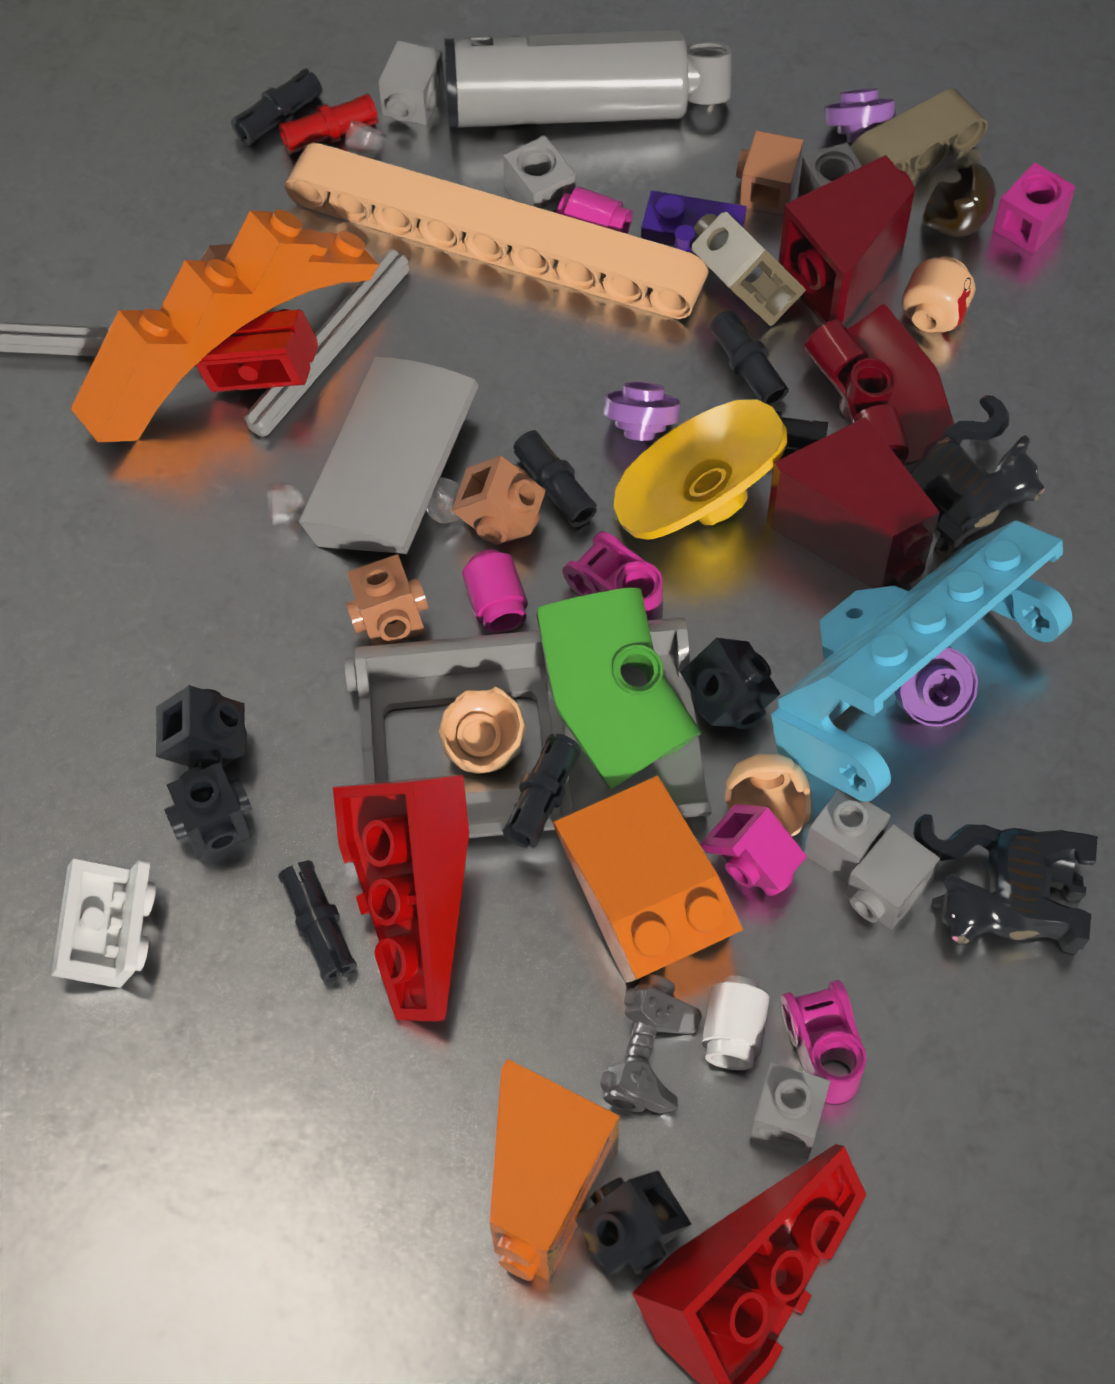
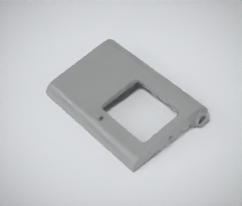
(445, 668)

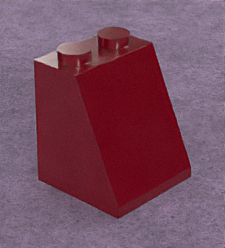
(847, 237)
(854, 506)

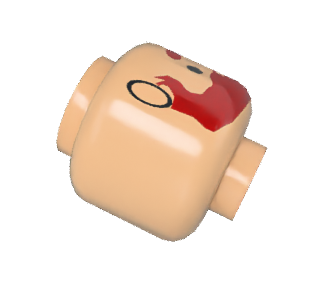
(938, 293)

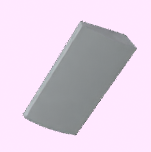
(388, 456)

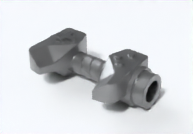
(652, 1009)

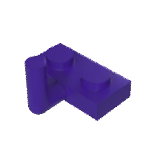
(672, 218)

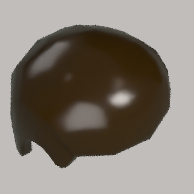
(961, 206)

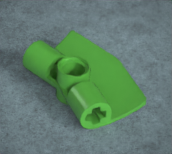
(612, 721)

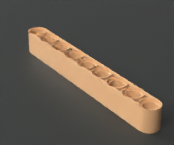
(498, 231)

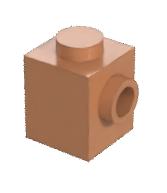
(769, 172)

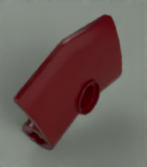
(885, 379)

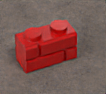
(262, 354)

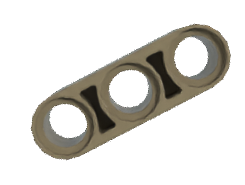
(924, 135)

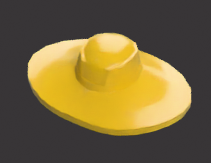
(700, 469)

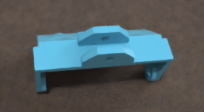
(890, 634)

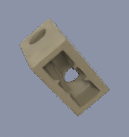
(734, 255)

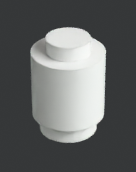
(735, 1023)

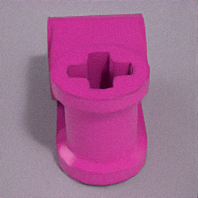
(613, 566)
(825, 1030)

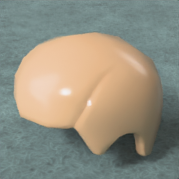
(482, 730)
(775, 784)

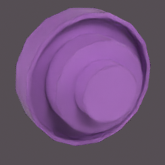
(859, 112)
(641, 409)
(940, 690)

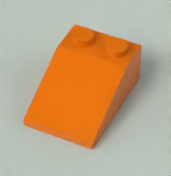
(646, 879)

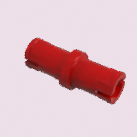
(327, 123)

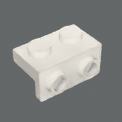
(103, 923)

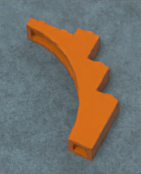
(206, 304)

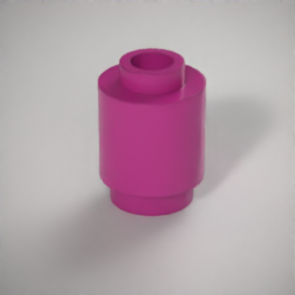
(596, 209)
(495, 591)

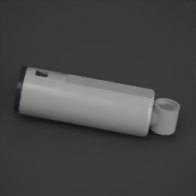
(581, 77)

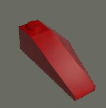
(411, 865)
(737, 1283)

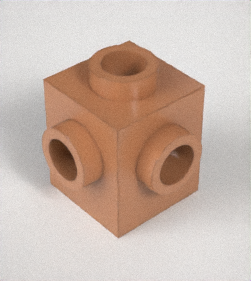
(499, 500)
(386, 602)

